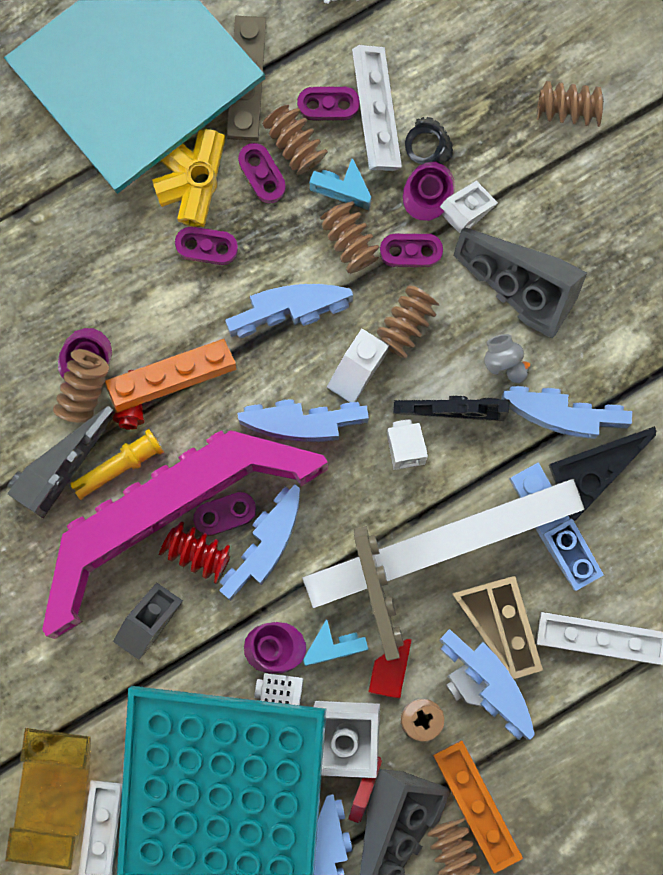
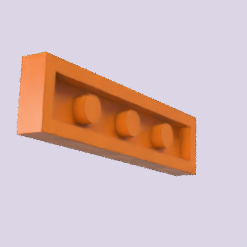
(170, 375)
(477, 807)

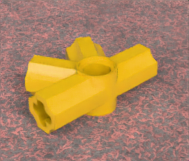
(185, 168)

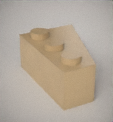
(503, 623)

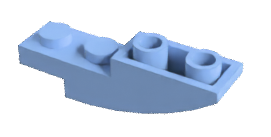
(301, 301)
(552, 412)
(289, 423)
(274, 534)
(561, 535)
(501, 692)
(331, 842)

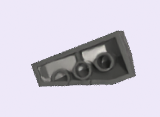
(529, 280)
(50, 473)
(397, 820)

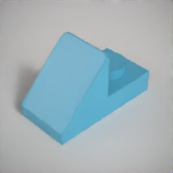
(349, 190)
(324, 650)

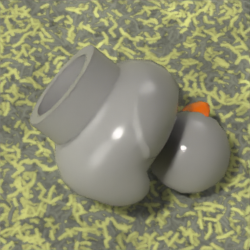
(504, 355)

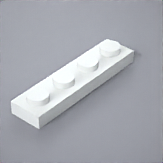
(376, 108)
(600, 638)

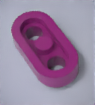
(328, 101)
(262, 174)
(207, 245)
(411, 250)
(224, 514)

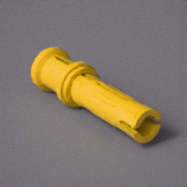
(130, 456)

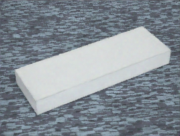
(101, 828)

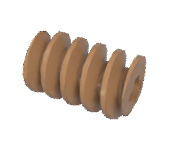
(570, 103)
(293, 139)
(349, 237)
(407, 320)
(81, 386)
(434, 725)
(453, 849)

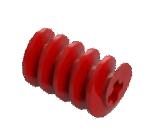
(196, 551)

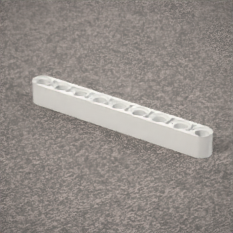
(448, 541)

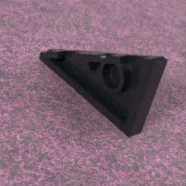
(456, 407)
(599, 466)

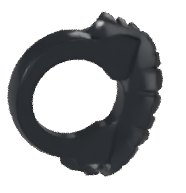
(443, 151)

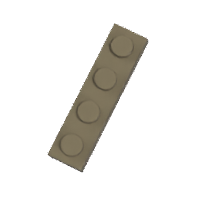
(245, 113)
(375, 580)

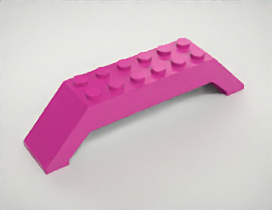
(157, 504)

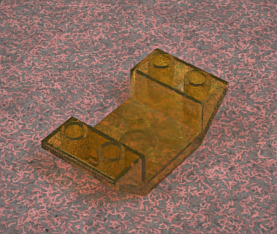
(50, 799)

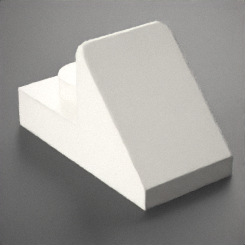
(467, 206)

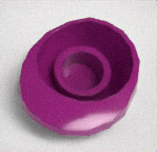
(427, 190)
(84, 339)
(274, 647)

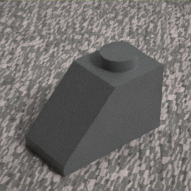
(147, 621)

